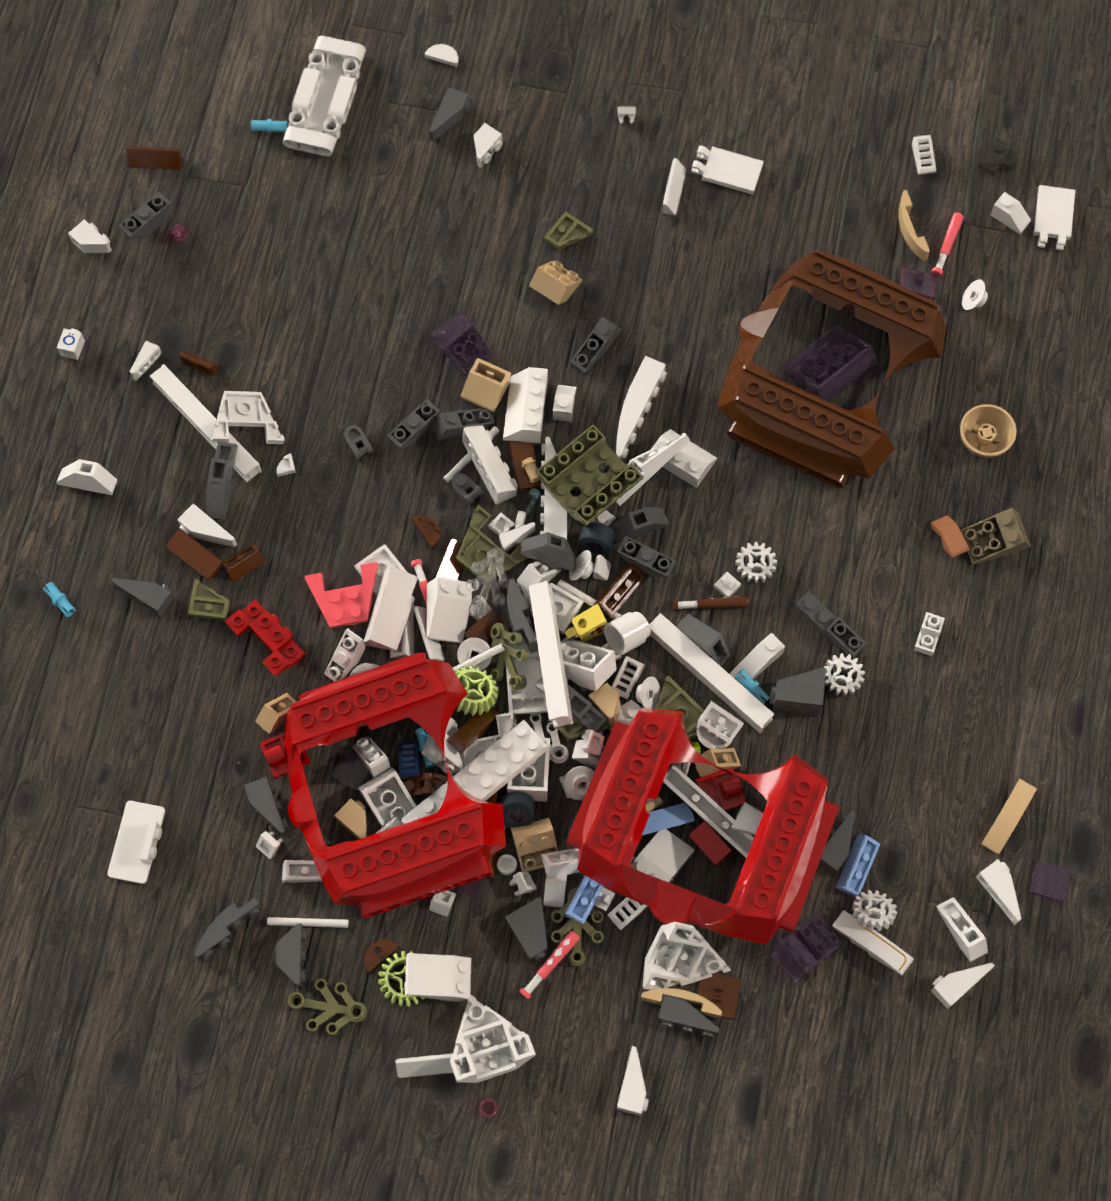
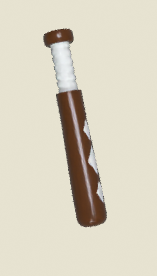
(724, 602)

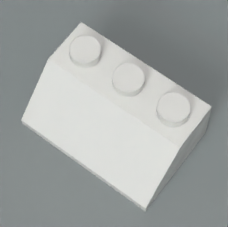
(690, 462)

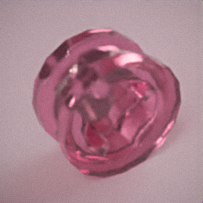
(179, 232)
(494, 1106)

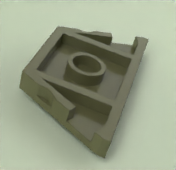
(675, 698)

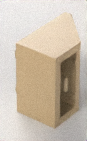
(555, 282)
(486, 385)
(532, 842)

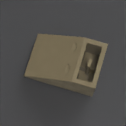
(996, 537)

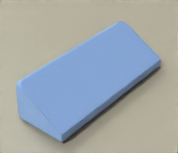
(668, 818)
(857, 865)
(583, 900)

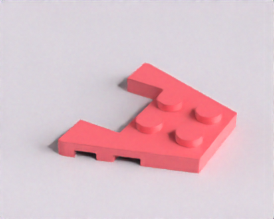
(347, 604)

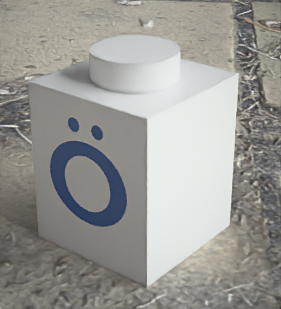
(71, 344)

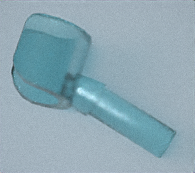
(535, 495)

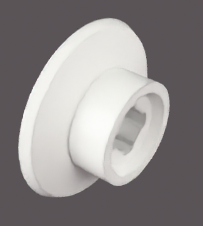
(974, 295)
(584, 566)
(465, 650)
(648, 693)
(572, 780)

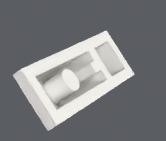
(202, 527)
(760, 657)
(1000, 886)
(963, 929)
(956, 984)
(633, 1090)

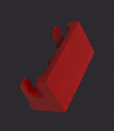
(710, 843)

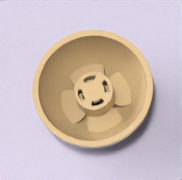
(987, 422)

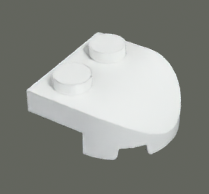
(717, 727)

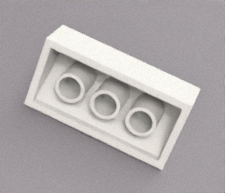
(526, 405)
(489, 464)

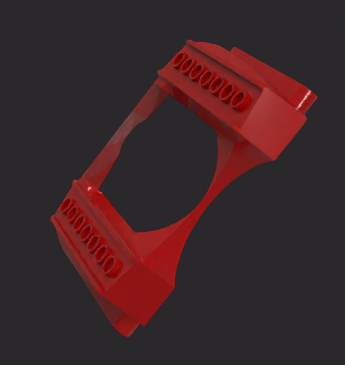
(413, 857)
(777, 864)

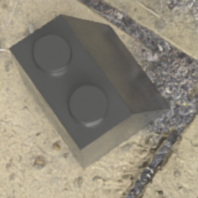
(799, 693)

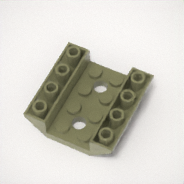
(578, 469)

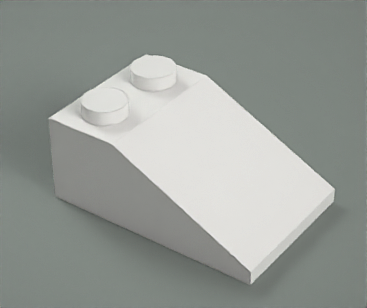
(447, 609)
(587, 664)
(533, 778)
(387, 797)
(663, 856)
(438, 976)

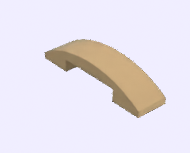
(917, 245)
(1009, 816)
(708, 1008)

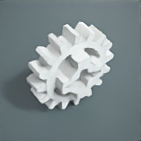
(757, 570)
(849, 669)
(874, 910)

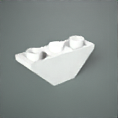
(87, 476)
(345, 656)
(371, 756)

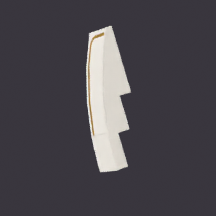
(873, 943)

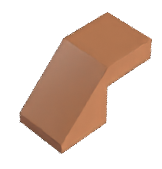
(951, 536)

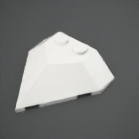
(679, 957)
(487, 1045)

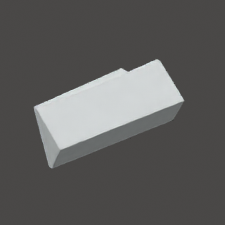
(391, 609)

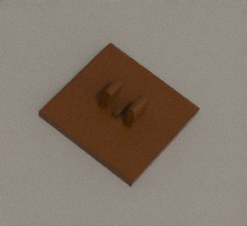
(722, 992)

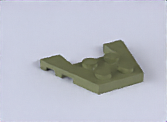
(476, 546)

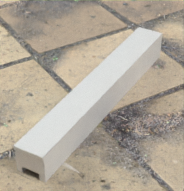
(201, 418)
(550, 654)
(710, 673)
(707, 809)

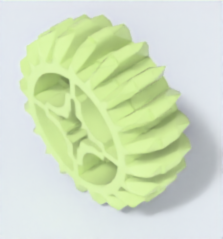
(474, 682)
(396, 976)

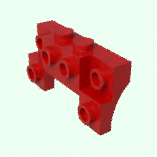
(269, 631)

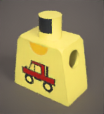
(592, 619)

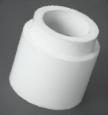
(627, 632)

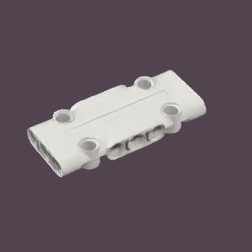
(324, 96)

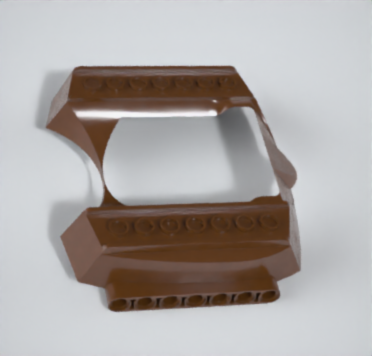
(804, 427)

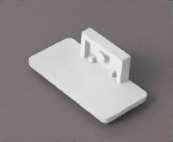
(136, 842)

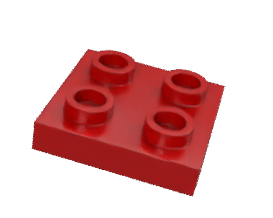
(275, 755)
(723, 789)

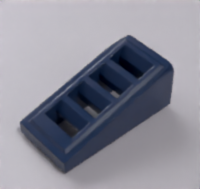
(408, 757)

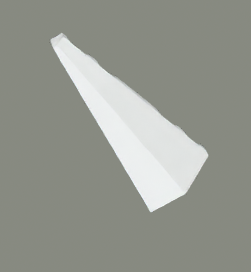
(652, 461)

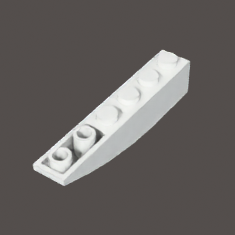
(638, 402)
(554, 514)

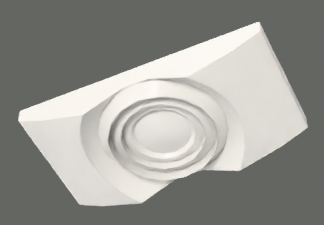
(530, 699)

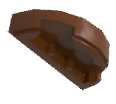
(429, 529)
(378, 953)

